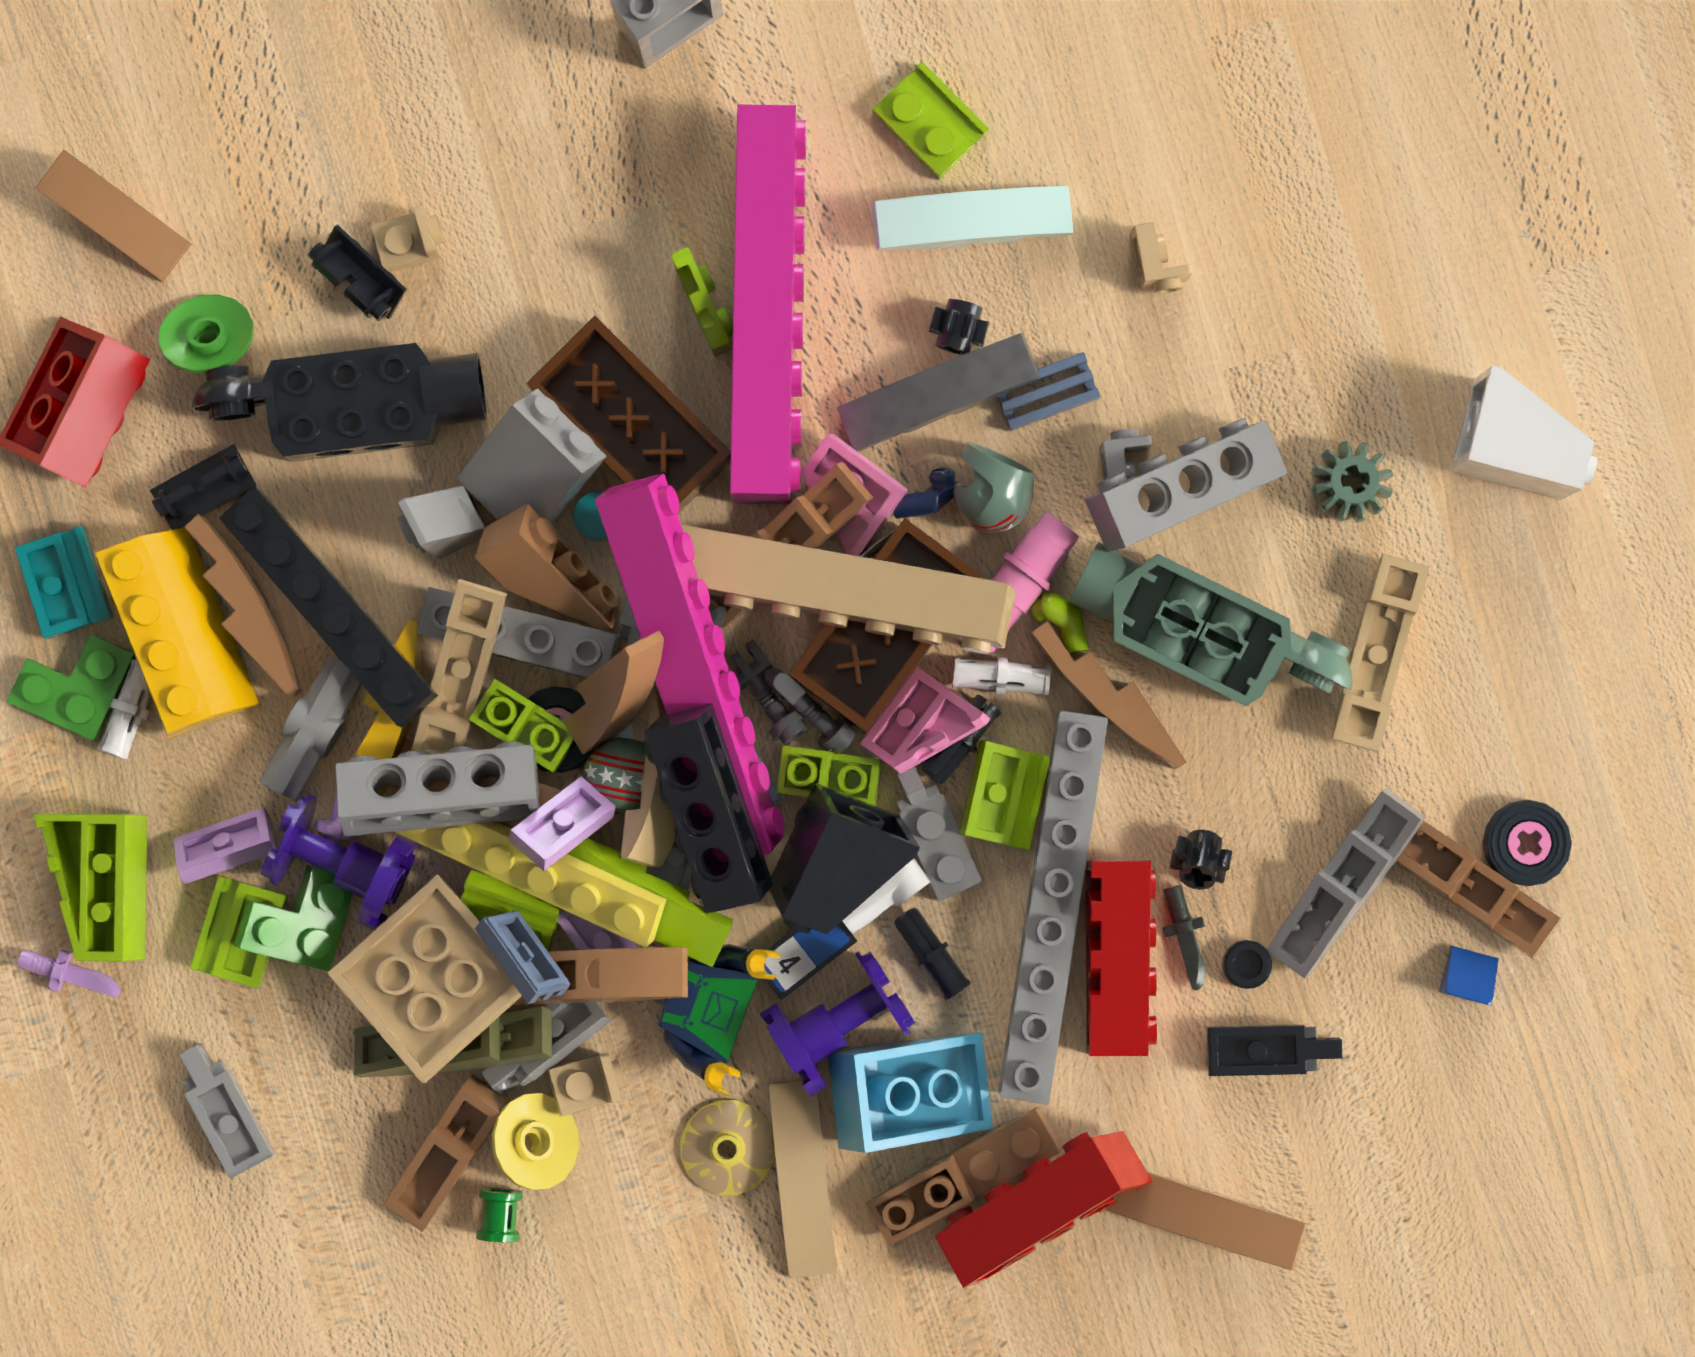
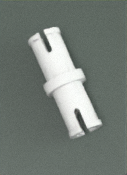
(1001, 676)
(127, 714)

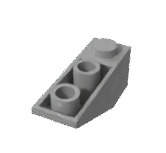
(441, 521)

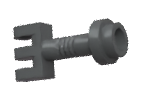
(786, 725)
(835, 733)

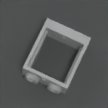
(660, 26)

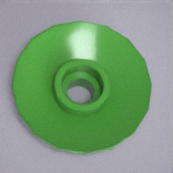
(201, 320)

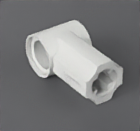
(894, 891)

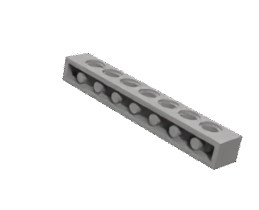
(1052, 907)

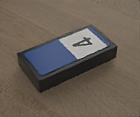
(804, 956)

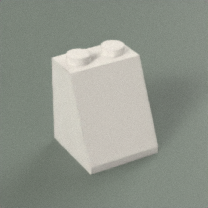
(1521, 440)

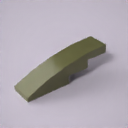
(508, 1040)

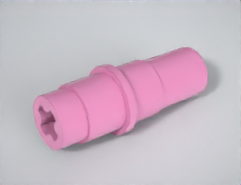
(1035, 562)

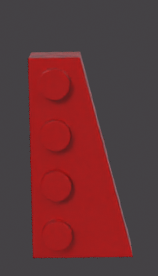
(1119, 957)
(1041, 1205)

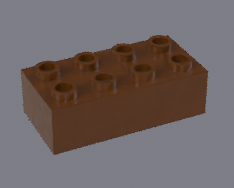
(630, 413)
(862, 670)

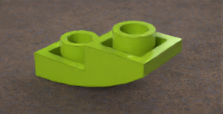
(522, 721)
(841, 772)

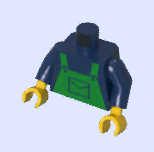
(707, 1023)

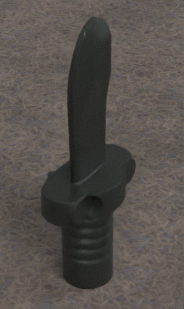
(1183, 927)

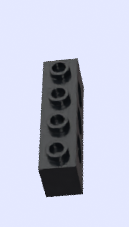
(699, 738)

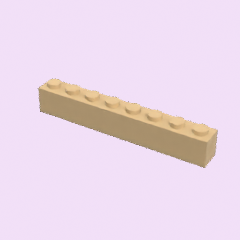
(853, 589)

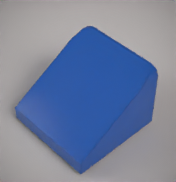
(1470, 975)

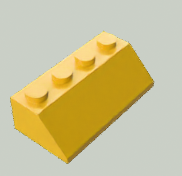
(176, 630)

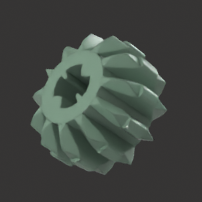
(1360, 468)

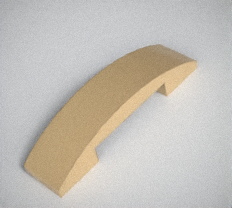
(1378, 652)
(460, 667)
(651, 829)
(802, 1180)

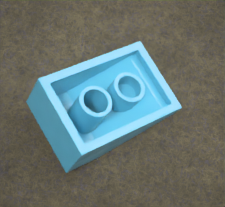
(909, 1092)

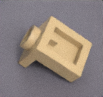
(408, 240)
(1149, 254)
(586, 1083)

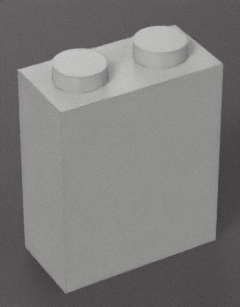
(531, 459)

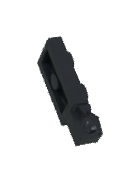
(1267, 1050)

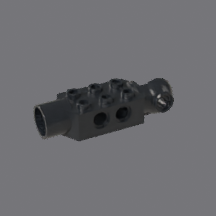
(350, 399)

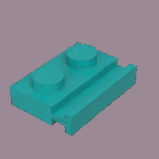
(64, 582)

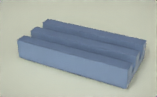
(1085, 377)
(522, 956)

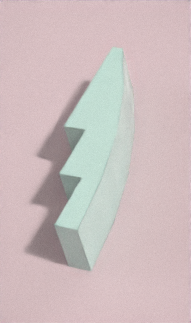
(972, 217)

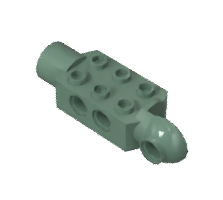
(1203, 627)

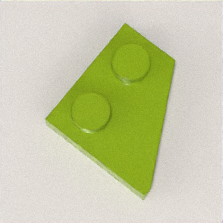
(697, 286)

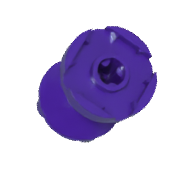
(356, 869)
(822, 1031)

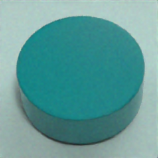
(588, 518)

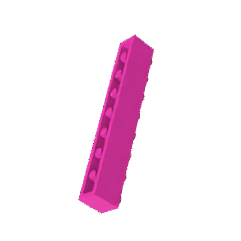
(670, 598)

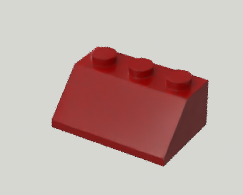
(74, 401)

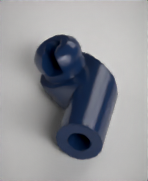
(930, 500)

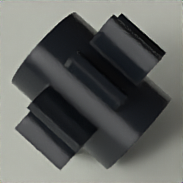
(958, 326)
(1201, 859)

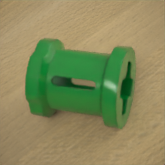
(499, 1214)

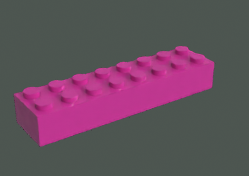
(764, 299)

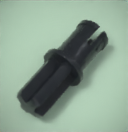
(944, 763)
(931, 953)

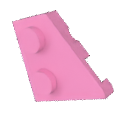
(886, 492)
(921, 723)

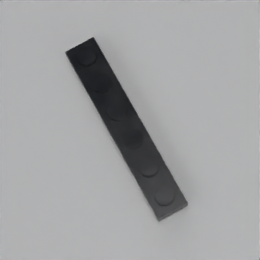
(328, 607)

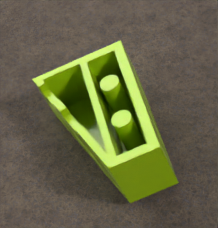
(101, 881)

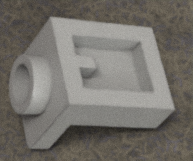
(1114, 452)

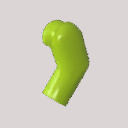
(1064, 615)

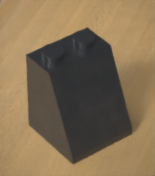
(837, 859)

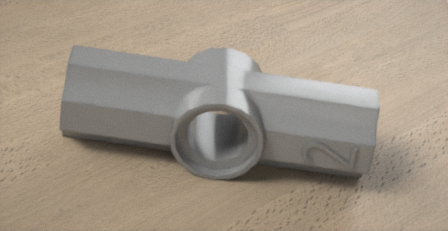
(311, 729)

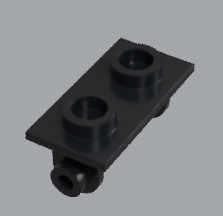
(371, 287)
(202, 487)

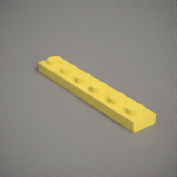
(565, 884)

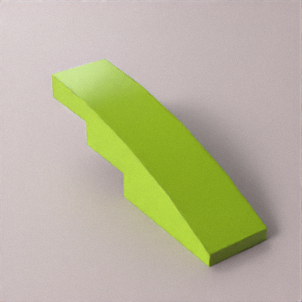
(682, 921)

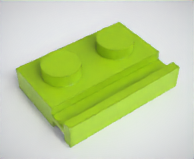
(930, 120)
(1004, 795)
(490, 897)
(216, 948)

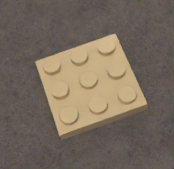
(427, 979)

